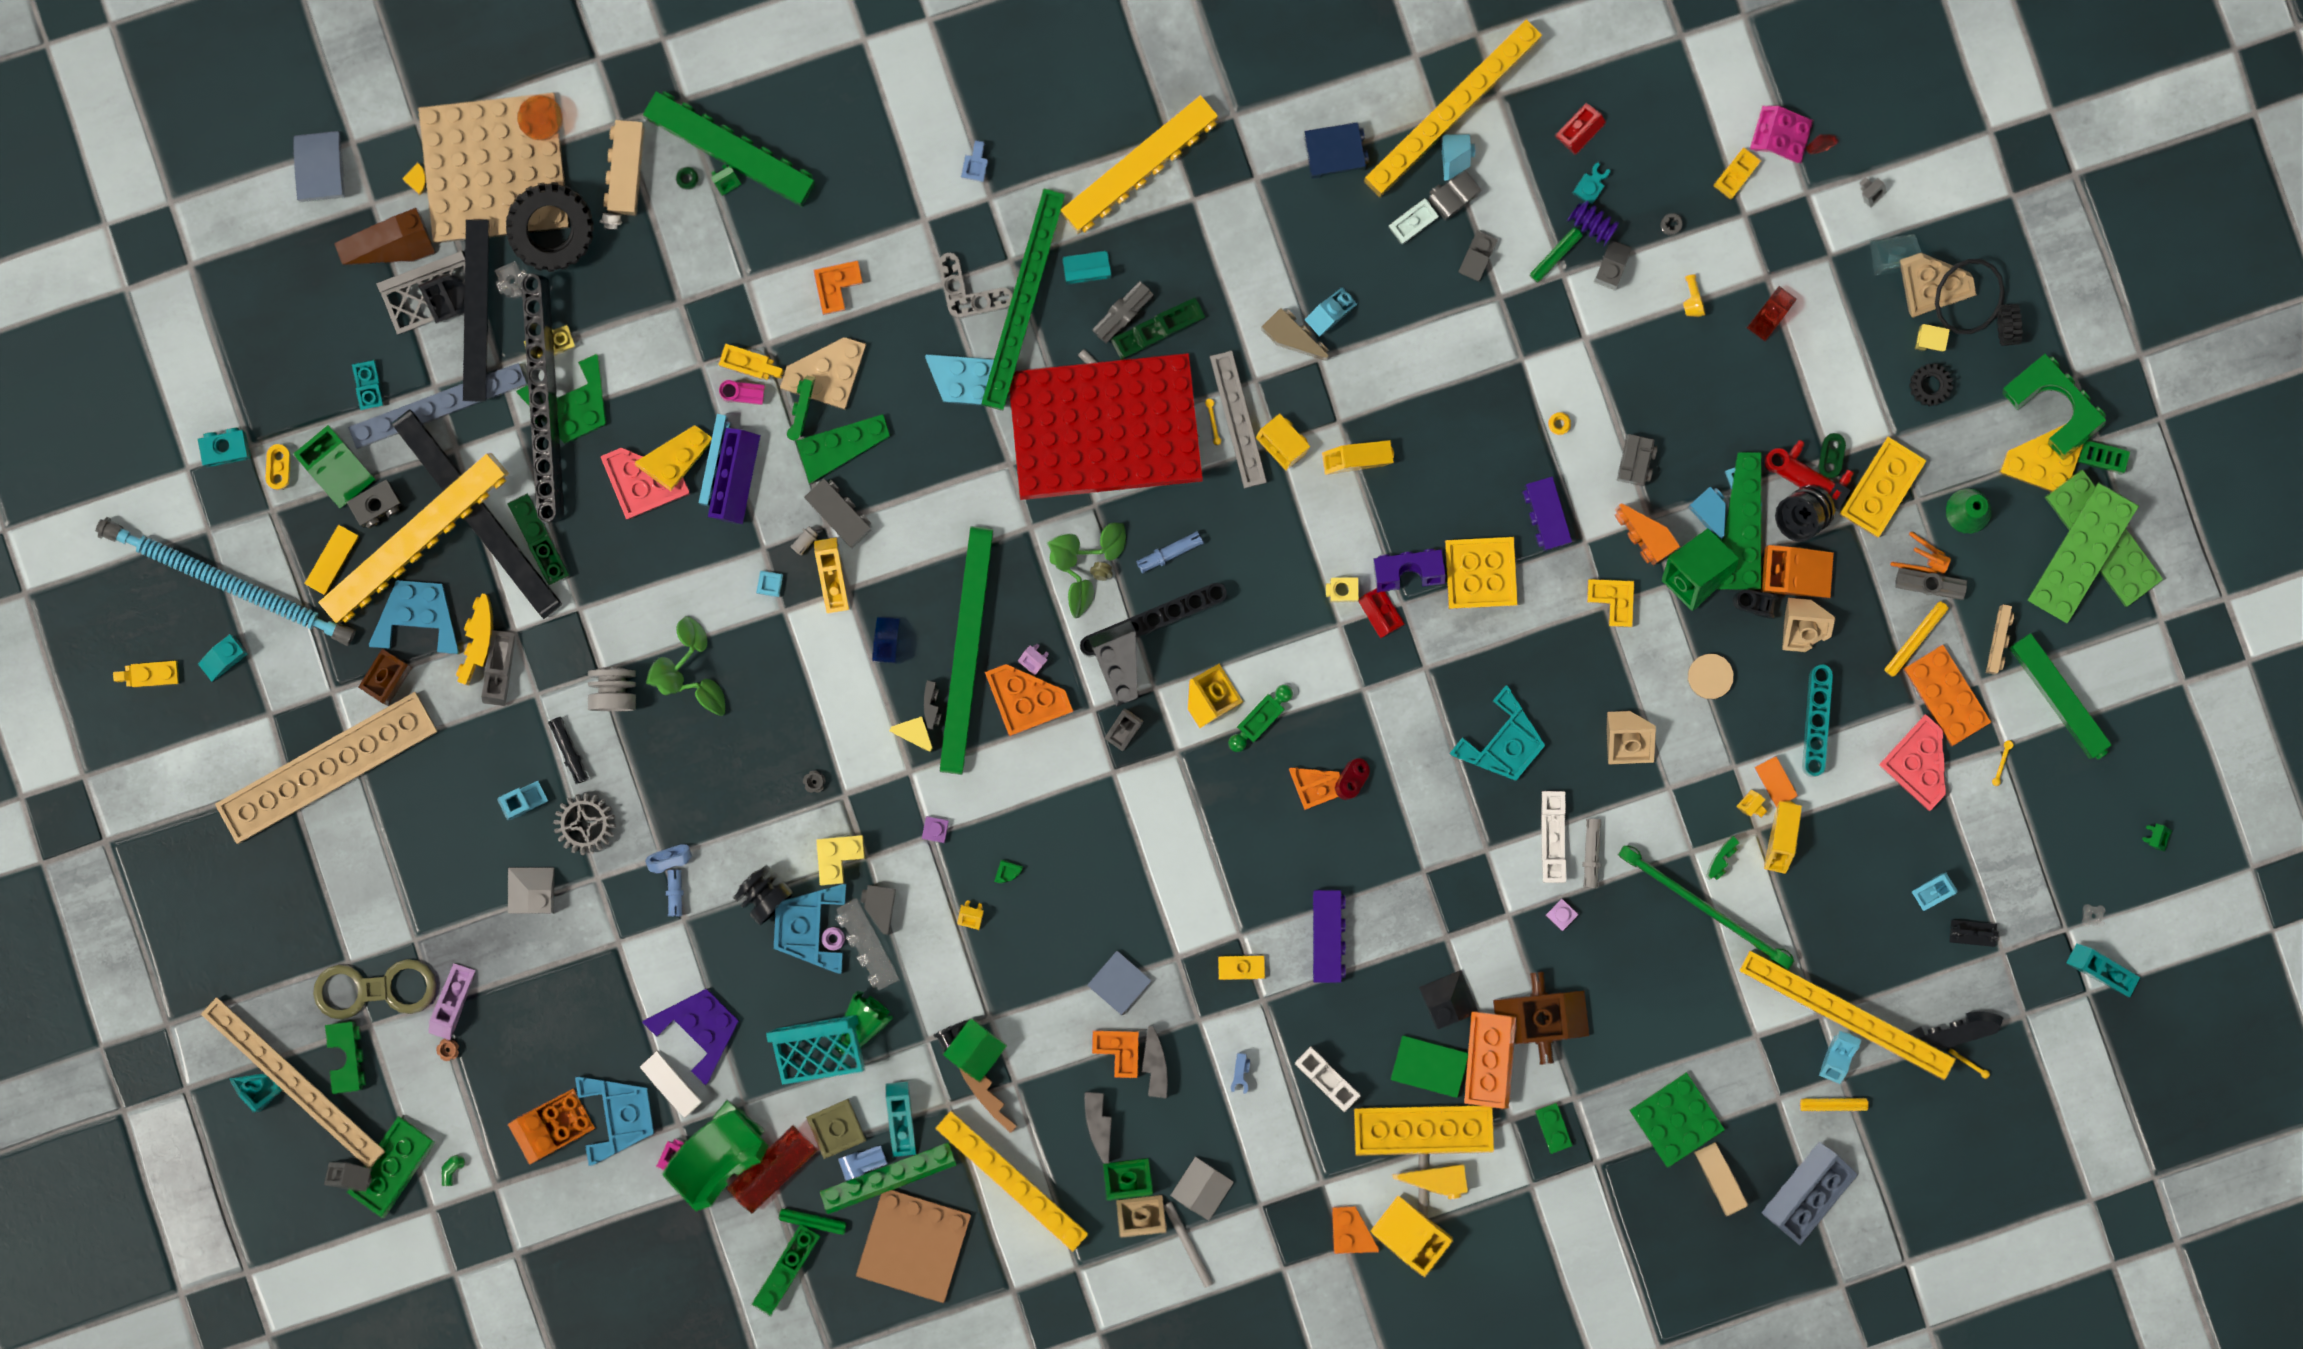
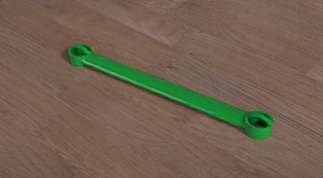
(1775, 954)

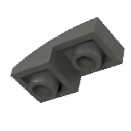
(931, 712)

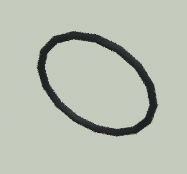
(1941, 284)

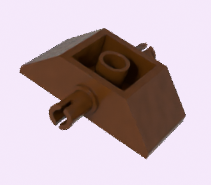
(1564, 1011)

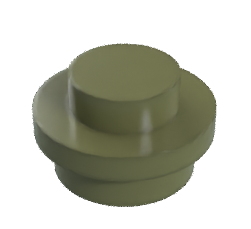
(1101, 571)

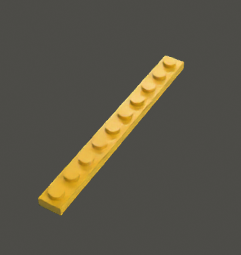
(1847, 1015)

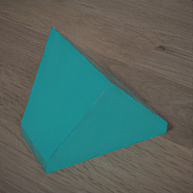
(256, 1090)

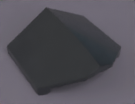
(444, 296)

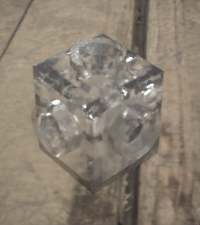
(506, 275)

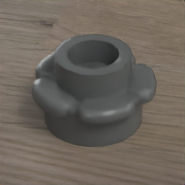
(820, 781)

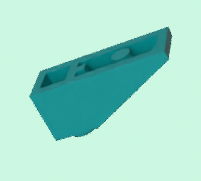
(2103, 969)
(900, 1118)

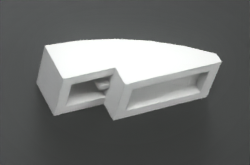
(671, 1084)

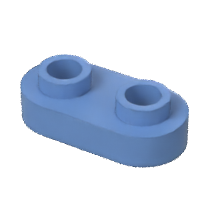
(668, 858)

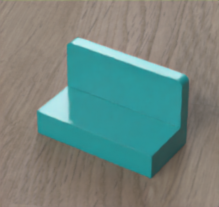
(1086, 267)

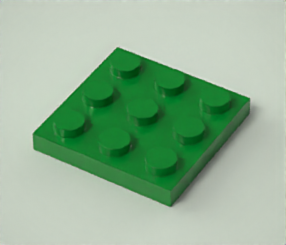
(1676, 1119)

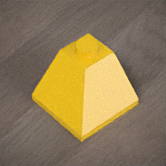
(1211, 696)

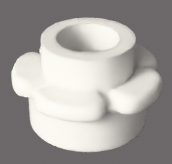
(611, 220)

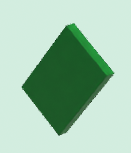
(1429, 1066)

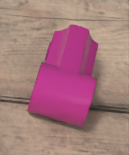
(744, 393)

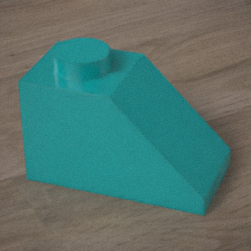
(222, 657)

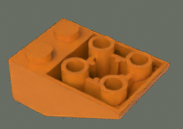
(1651, 536)
(1797, 571)
(551, 1126)

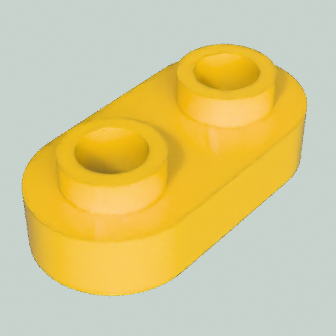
(278, 467)

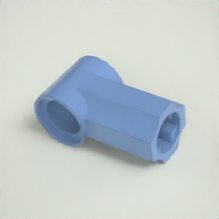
(858, 1163)

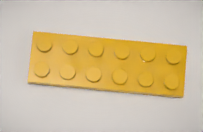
(1423, 1130)

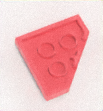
(635, 488)
(1919, 763)

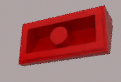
(1581, 128)
(1380, 612)

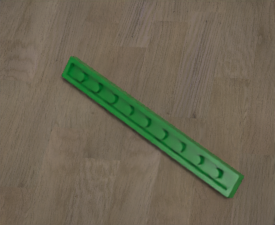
(1023, 299)

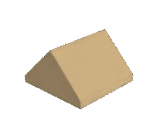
(1141, 1216)

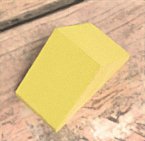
(914, 732)

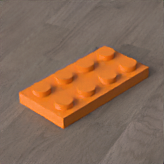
(1947, 695)
(1490, 1060)

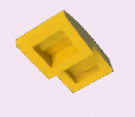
(1737, 173)

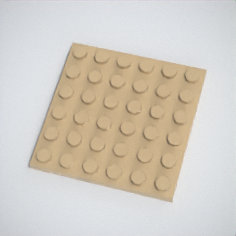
(481, 163)

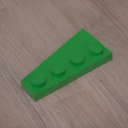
(838, 446)

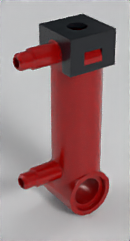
(1802, 475)

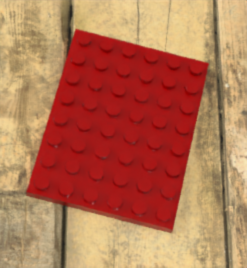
(1105, 426)

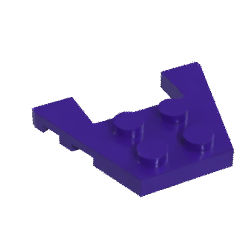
(705, 1022)

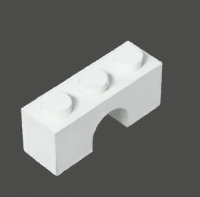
(1327, 1079)

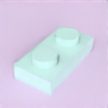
(1413, 221)

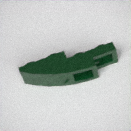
(538, 539)

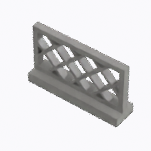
(416, 276)

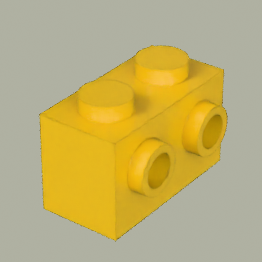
(1283, 441)

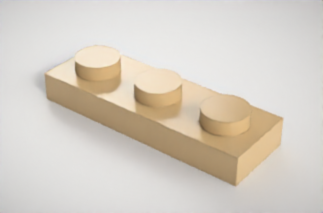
(2000, 639)

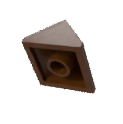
(385, 677)

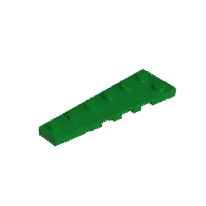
(1744, 523)

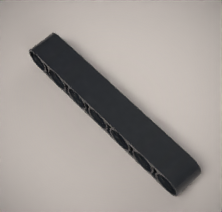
(1162, 611)

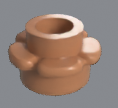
(441, 1049)

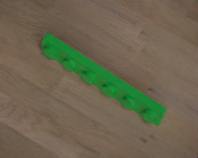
(888, 1178)

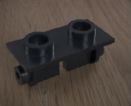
(1973, 933)

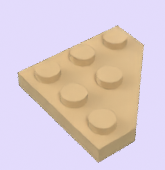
(1922, 277)
(834, 372)

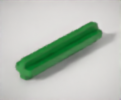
(1555, 255)
(812, 1221)

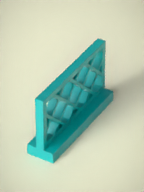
(817, 1030)

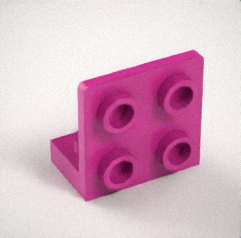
(1781, 133)

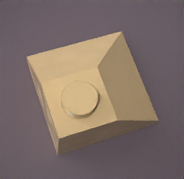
(1629, 738)

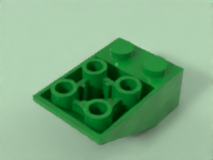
(334, 466)

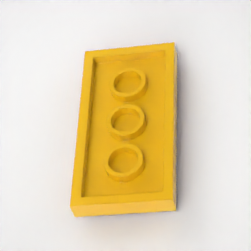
(1882, 487)

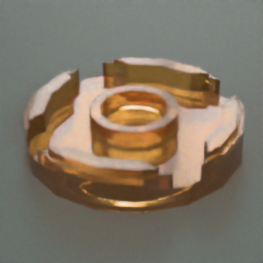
(540, 117)

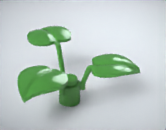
(1063, 556)
(669, 680)

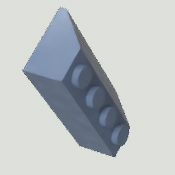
(1809, 1193)

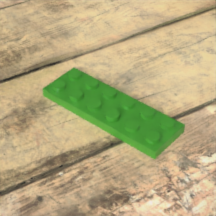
(2083, 552)
(2127, 566)

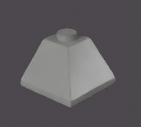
(530, 890)

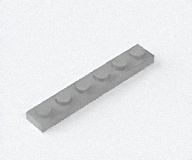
(1238, 419)

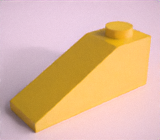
(831, 575)
(1442, 1180)

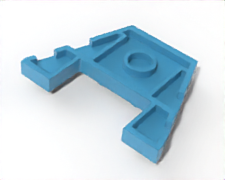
(416, 606)
(799, 925)
(626, 1115)

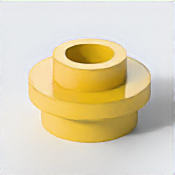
(1559, 416)

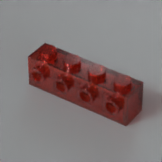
(777, 1166)

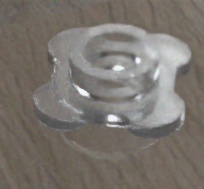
(2087, 916)

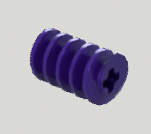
(1593, 222)

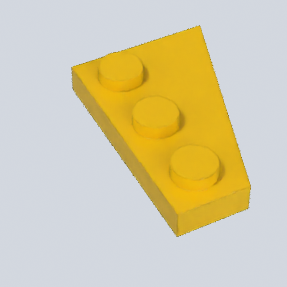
(675, 457)

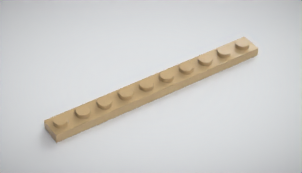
(293, 1082)

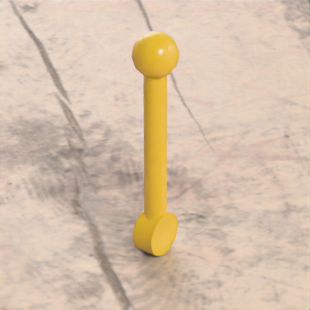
(1209, 403)
(2007, 745)
(1984, 1073)

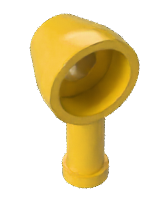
(1693, 305)

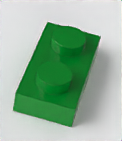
(1553, 1128)

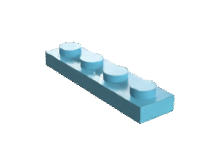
(713, 459)

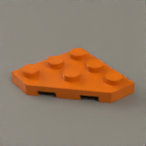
(1026, 699)

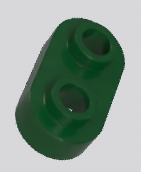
(1832, 456)

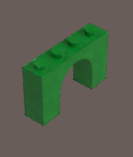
(2046, 376)

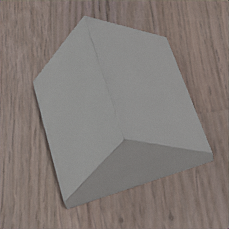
(1202, 1188)

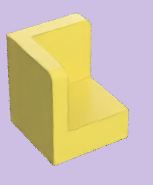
(1932, 338)

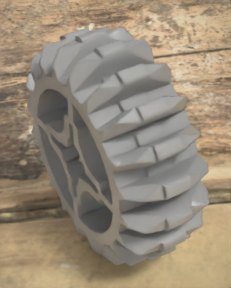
(579, 804)

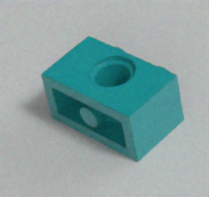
(237, 450)

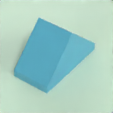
(1934, 891)

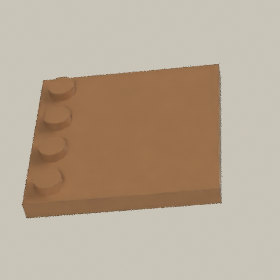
(913, 1245)

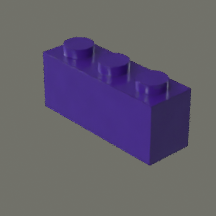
(1547, 514)

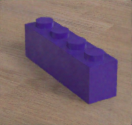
(734, 476)
(1327, 937)

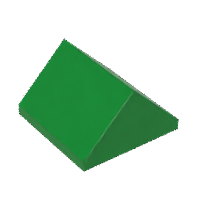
(975, 1050)
(1127, 1179)

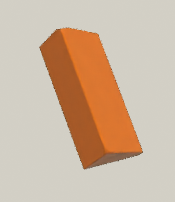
(1776, 781)

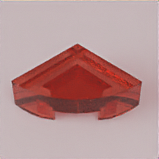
(1821, 143)

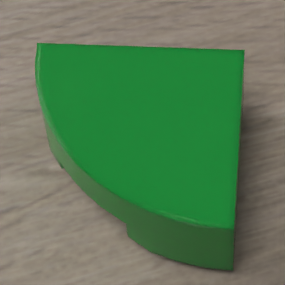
(1007, 872)

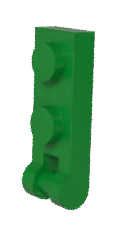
(801, 407)

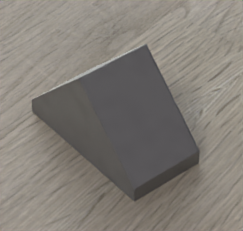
(1123, 729)

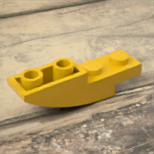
(480, 630)

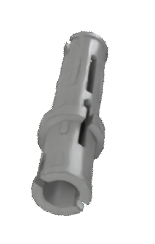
(1592, 847)

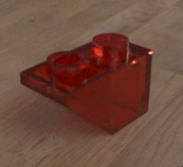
(1772, 313)

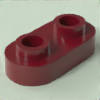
(1352, 777)

